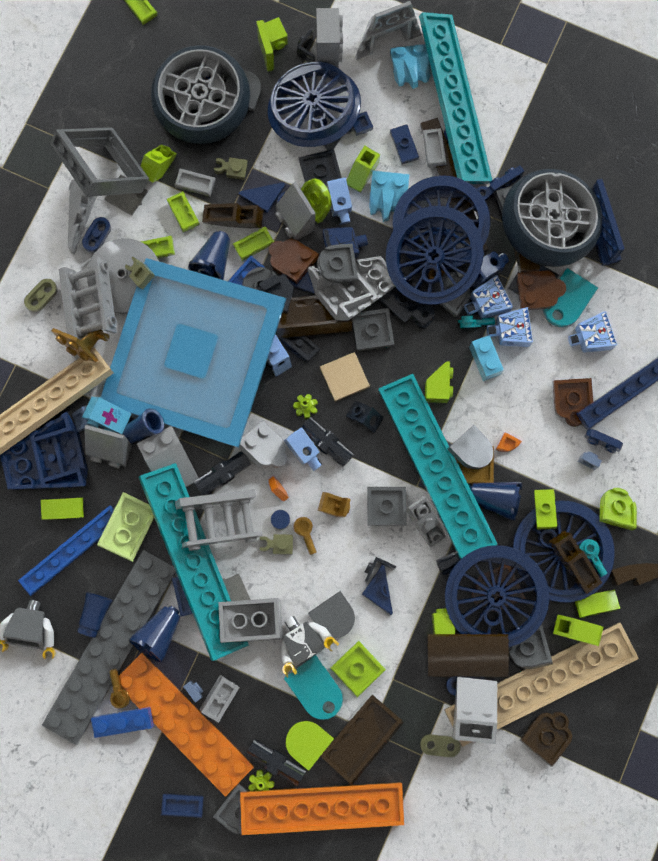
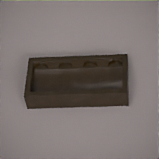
(309, 317)
(468, 655)
(362, 739)

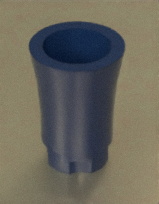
(145, 425)
(93, 614)

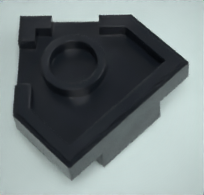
(278, 286)

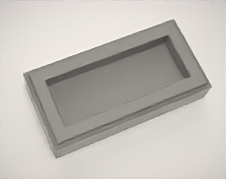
(434, 147)
(195, 182)

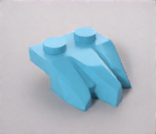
(410, 64)
(386, 192)

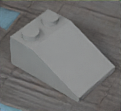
(295, 213)
(107, 446)
(165, 450)
(250, 620)

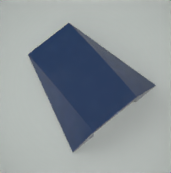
(47, 458)

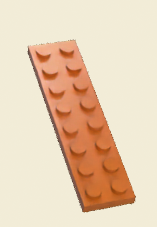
(185, 725)
(321, 808)

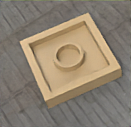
(344, 377)

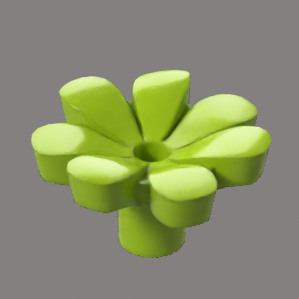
(305, 409)
(261, 779)

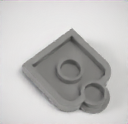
(264, 447)

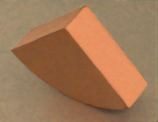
(508, 443)
(278, 489)

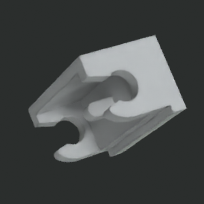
(219, 698)

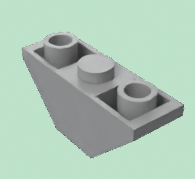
(426, 521)

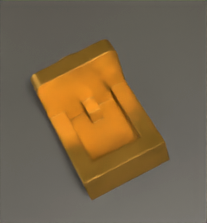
(334, 505)

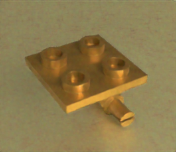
(83, 346)

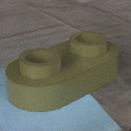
(38, 294)
(440, 745)

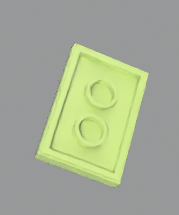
(127, 527)

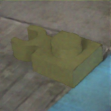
(235, 168)
(140, 273)
(280, 544)

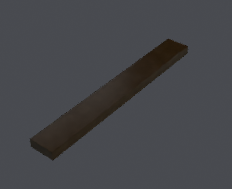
(449, 170)

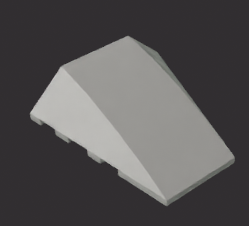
(388, 21)
(350, 298)

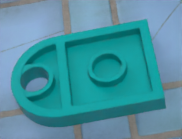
(574, 300)
(315, 687)

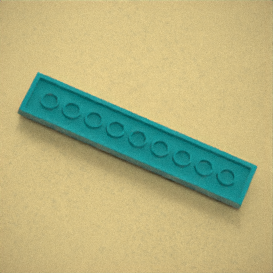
(455, 98)
(436, 466)
(194, 568)

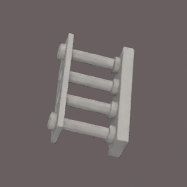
(71, 299)
(225, 501)

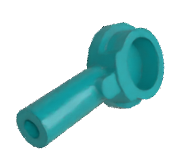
(468, 322)
(591, 550)

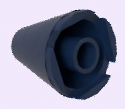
(212, 256)
(498, 497)
(157, 633)

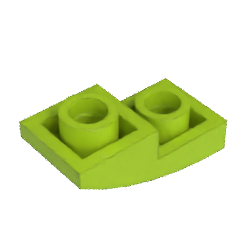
(62, 508)
(598, 603)

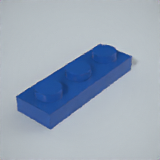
(122, 722)

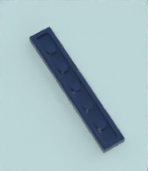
(619, 395)

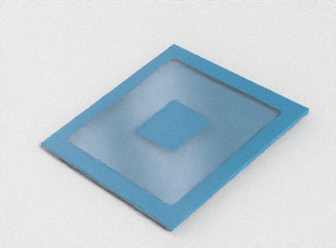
(194, 351)

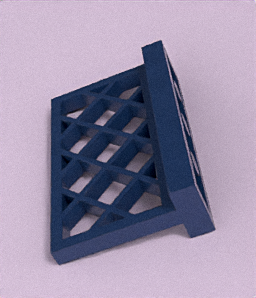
(609, 242)

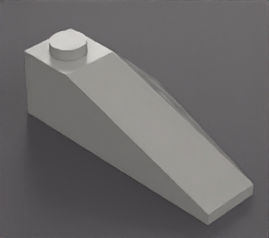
(79, 213)

